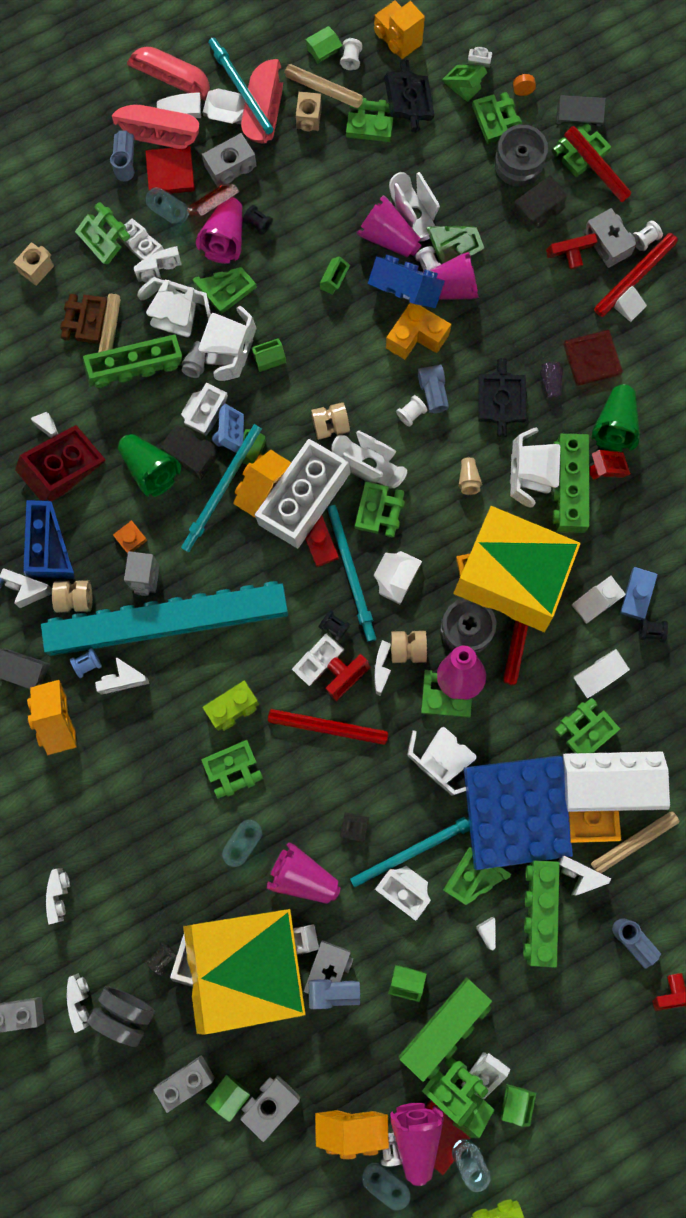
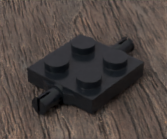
(409, 96)
(501, 398)

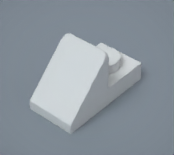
(30, 589)
(598, 599)
(127, 679)
(587, 879)
(490, 1071)

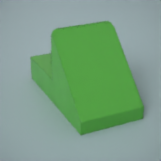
(465, 80)

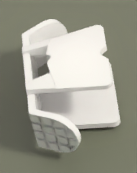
(406, 199)
(170, 308)
(224, 344)
(535, 470)
(384, 473)
(443, 758)

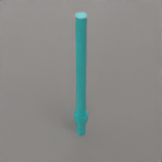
(223, 58)
(197, 528)
(364, 617)
(461, 826)

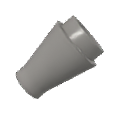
(194, 362)

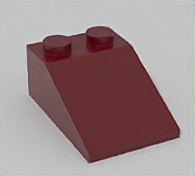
(58, 464)

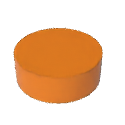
(524, 85)

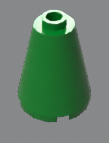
(618, 421)
(148, 465)

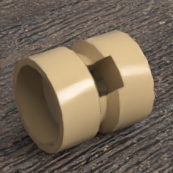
(338, 417)
(72, 596)
(408, 647)

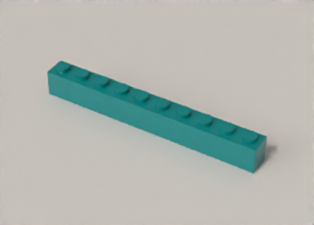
(164, 619)

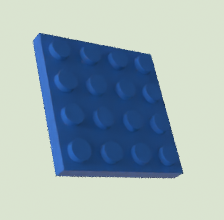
(517, 812)

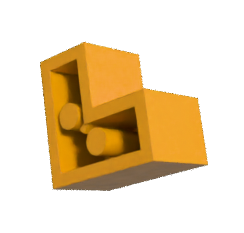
(400, 27)
(417, 326)
(259, 481)
(51, 718)
(351, 1133)

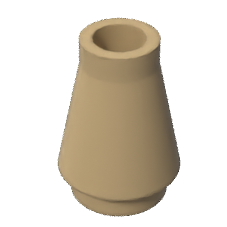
(469, 477)

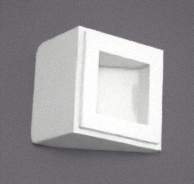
(630, 304)
(45, 424)
(487, 932)
(305, 939)

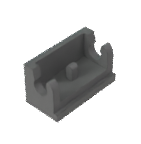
(580, 109)
(21, 668)

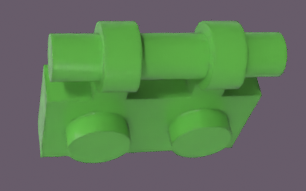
(490, 117)
(370, 126)
(573, 159)
(98, 238)
(372, 507)
(591, 735)
(230, 761)
(450, 1098)

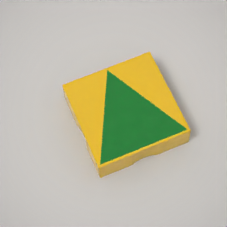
(517, 569)
(243, 971)

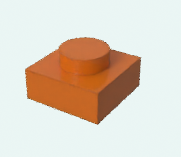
(130, 537)

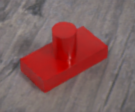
(572, 249)
(608, 465)
(321, 544)
(345, 675)
(676, 998)

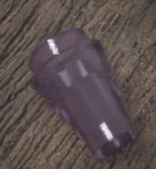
(552, 378)

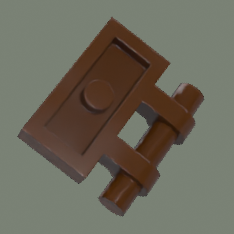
(90, 319)

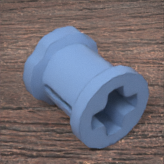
(85, 663)

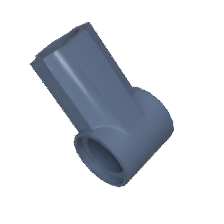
(122, 155)
(432, 382)
(636, 943)
(326, 994)

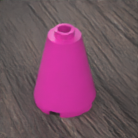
(390, 230)
(222, 232)
(458, 278)
(461, 674)
(302, 877)
(417, 1139)

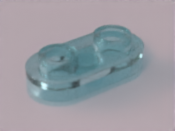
(168, 206)
(242, 843)
(469, 1164)
(385, 1185)

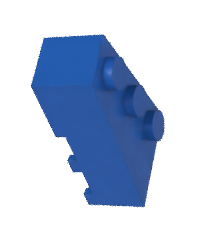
(406, 281)
(44, 546)

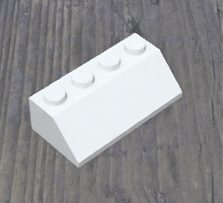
(616, 781)

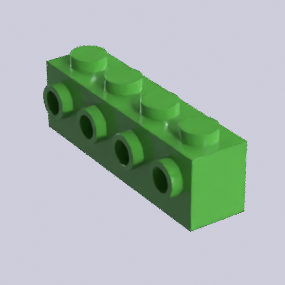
(132, 360)
(573, 487)
(542, 913)
(445, 1029)

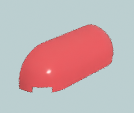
(170, 70)
(267, 92)
(157, 125)

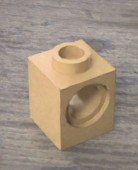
(307, 103)
(36, 272)

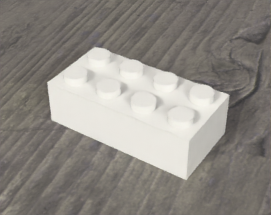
(303, 493)

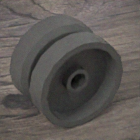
(521, 155)
(478, 617)
(121, 1016)

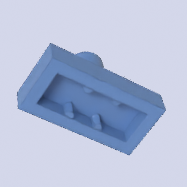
(230, 428)
(638, 593)

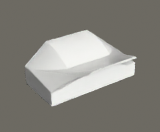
(224, 106)
(203, 408)
(396, 575)
(405, 890)

